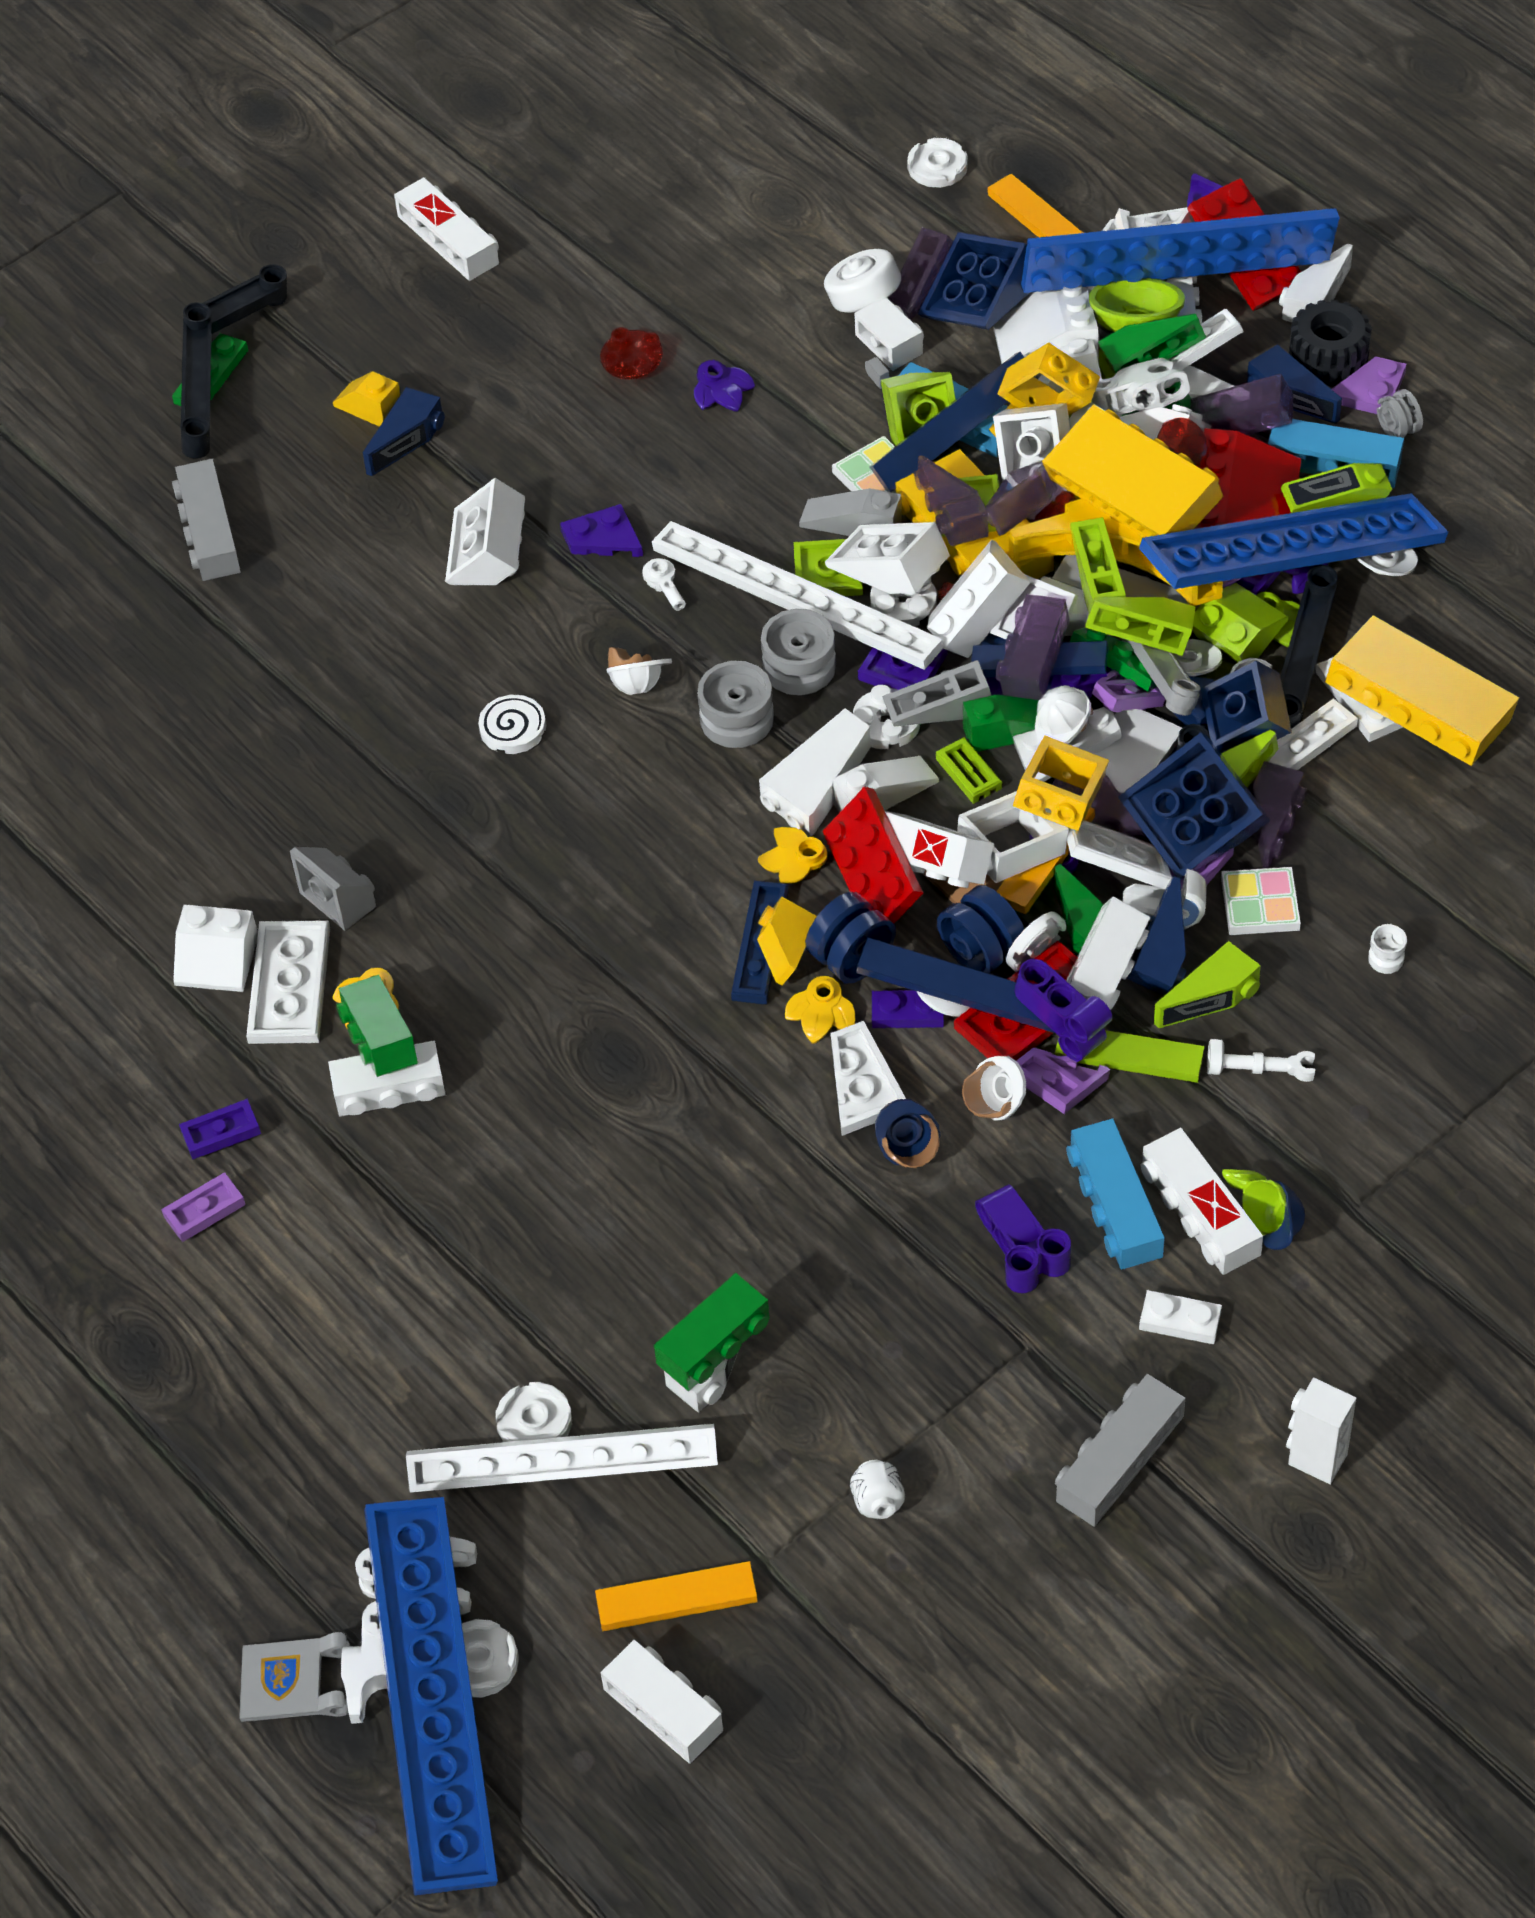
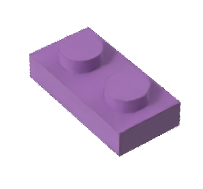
(203, 1207)

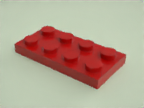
(1236, 201)
(872, 856)
(1006, 1037)

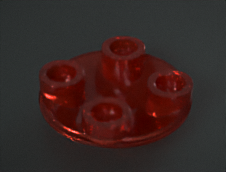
(631, 353)
(1185, 437)

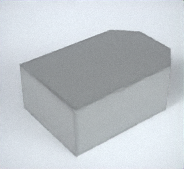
(876, 371)

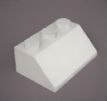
(486, 536)
(977, 600)

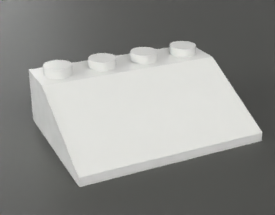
(1046, 318)

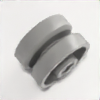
(798, 651)
(735, 704)

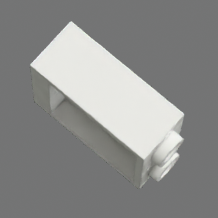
(1047, 844)

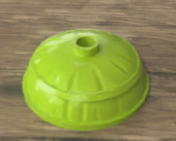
(1135, 302)

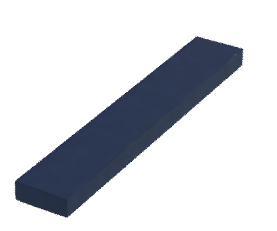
(944, 428)
(945, 981)

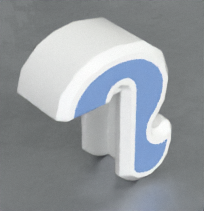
(1193, 893)

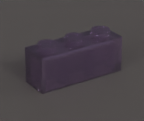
(1248, 406)
(1033, 647)

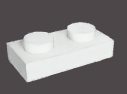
(1180, 1317)

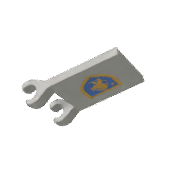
(286, 1679)

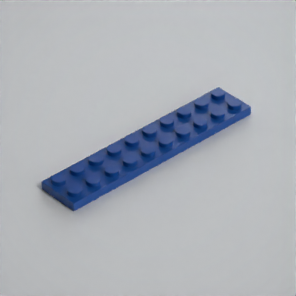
(1179, 250)
(1292, 540)
(430, 1697)

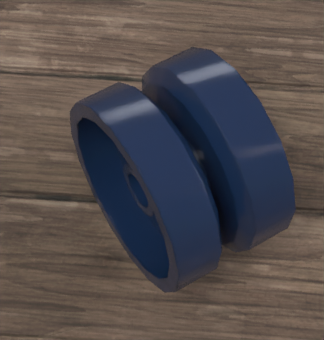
(979, 929)
(842, 931)

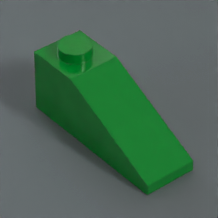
(1151, 341)
(996, 719)
(1077, 906)

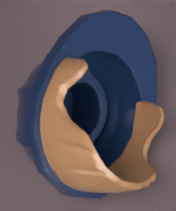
(907, 1133)

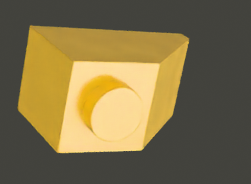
(369, 397)
(784, 937)

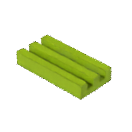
(959, 778)

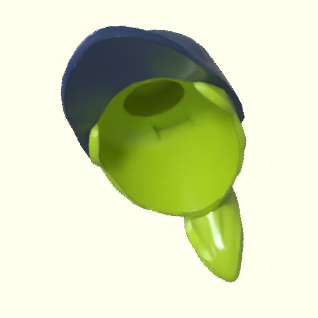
(1269, 1205)

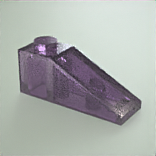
(920, 270)

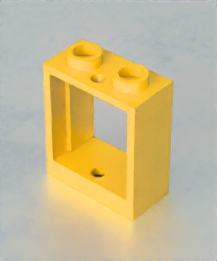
(1056, 365)
(1070, 766)

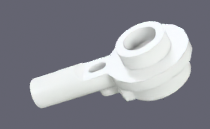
(660, 575)

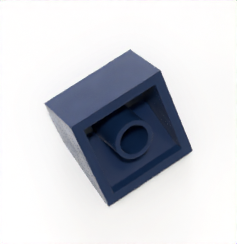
(1245, 706)

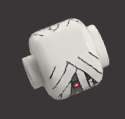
(877, 1489)

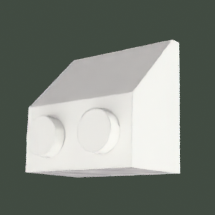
(214, 947)

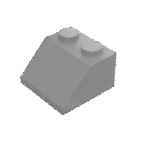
(332, 885)

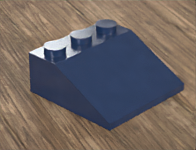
(977, 282)
(1194, 806)

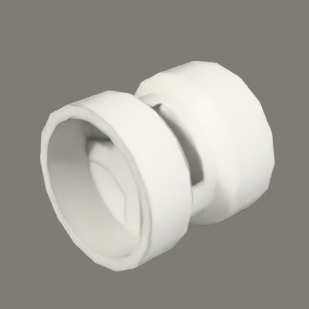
(1387, 948)

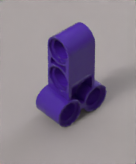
(1078, 1023)
(1023, 1240)

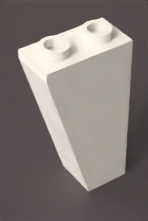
(803, 781)

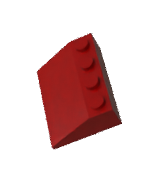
(1248, 477)

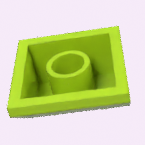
(915, 400)
(1238, 623)

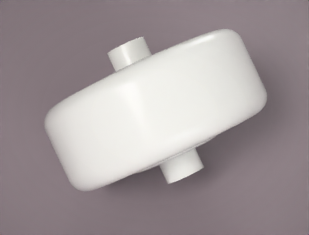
(862, 280)

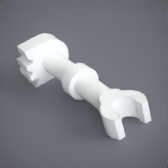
(1258, 1062)

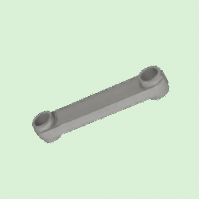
(1169, 677)

